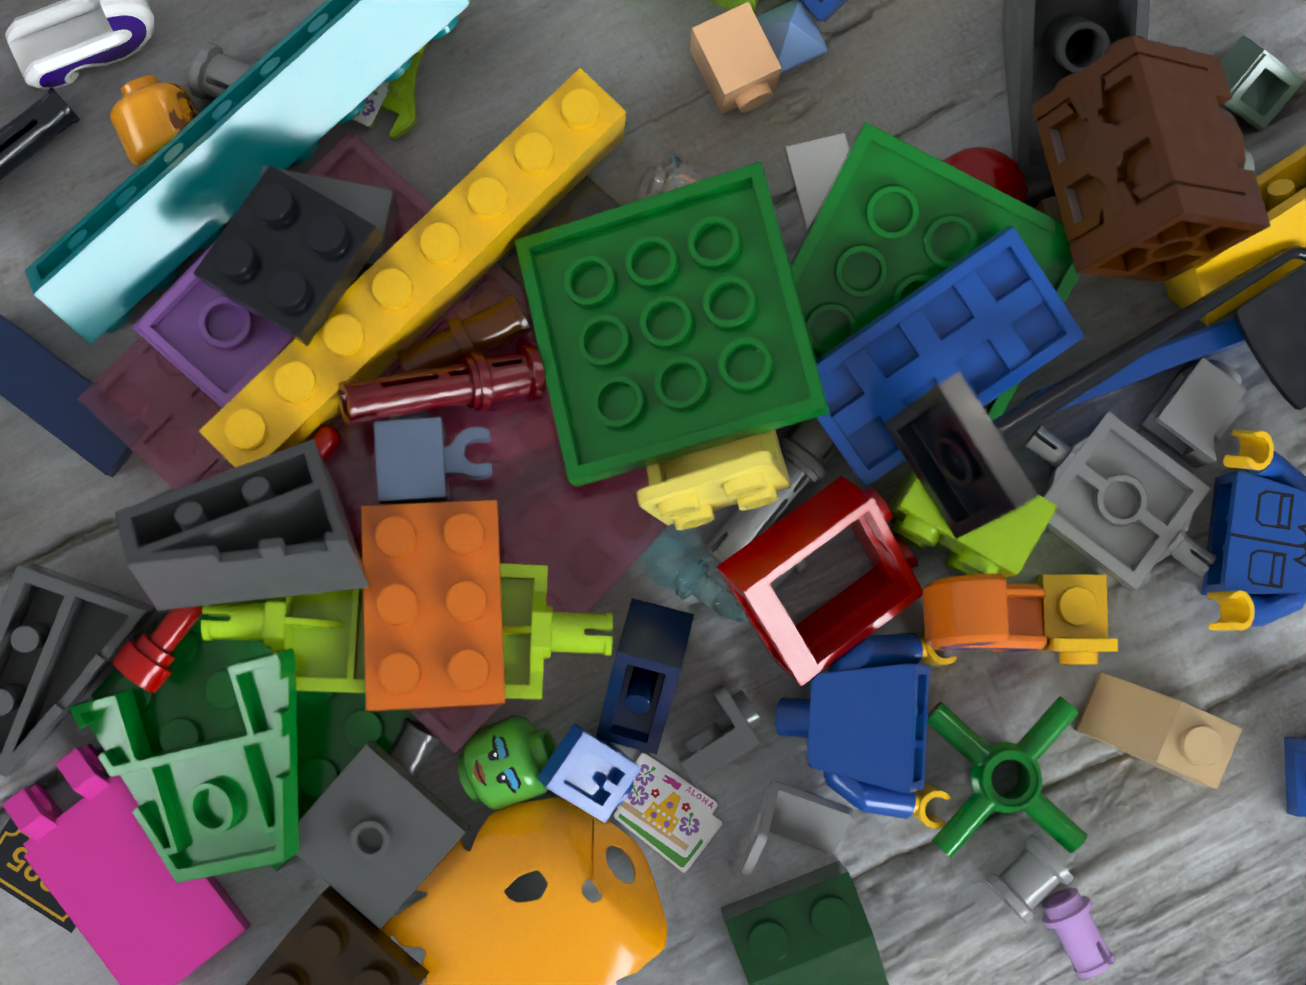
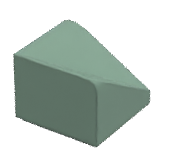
(1257, 83)

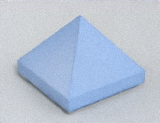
(792, 35)

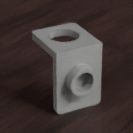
(798, 817)

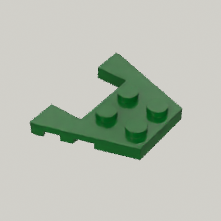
(217, 800)

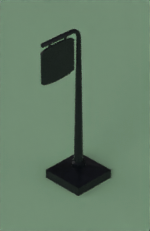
(966, 455)

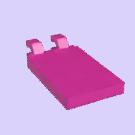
(116, 882)

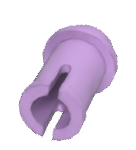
(1070, 918)

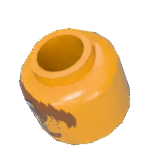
(150, 116)

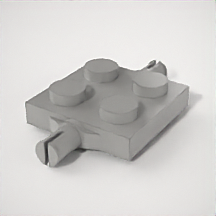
(1121, 500)

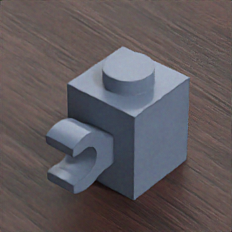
(416, 461)

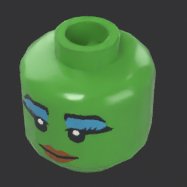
(504, 762)

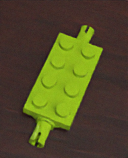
(330, 639)

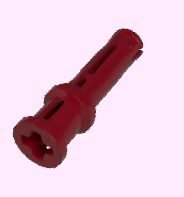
(472, 382)

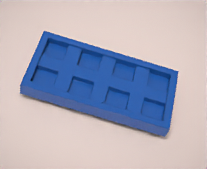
(981, 316)

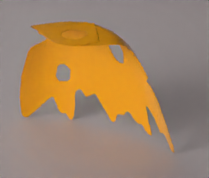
(560, 939)

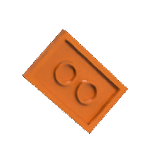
(432, 605)

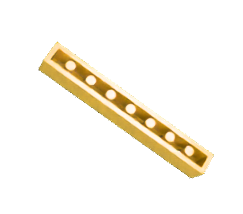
(423, 272)

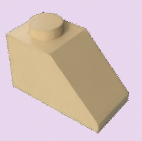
(1158, 730)

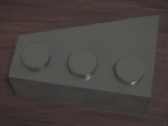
(244, 535)
(52, 650)

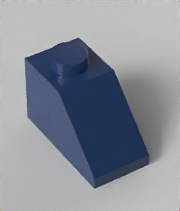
(644, 676)

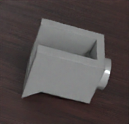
(1196, 410)

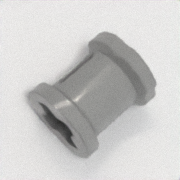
(214, 71)
(1029, 879)

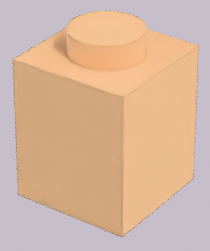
(736, 60)

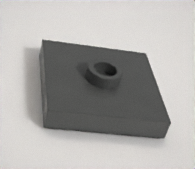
(377, 833)

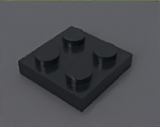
(289, 255)

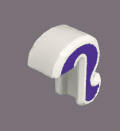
(75, 35)

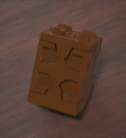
(1148, 162)

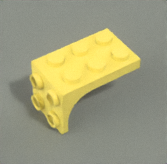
(696, 484)

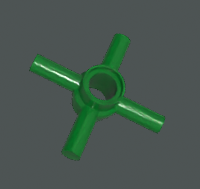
(1024, 795)

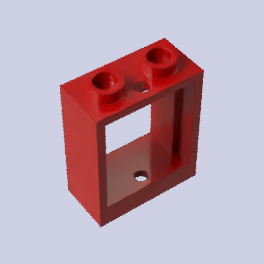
(852, 613)

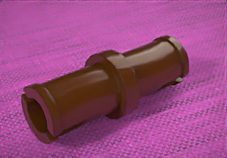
(474, 334)

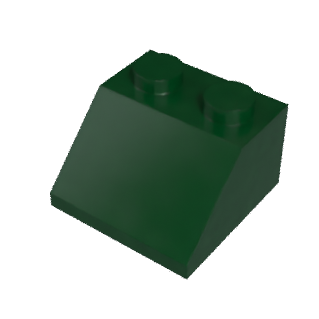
(806, 933)

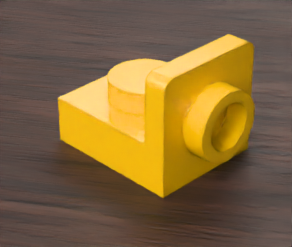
(1076, 617)

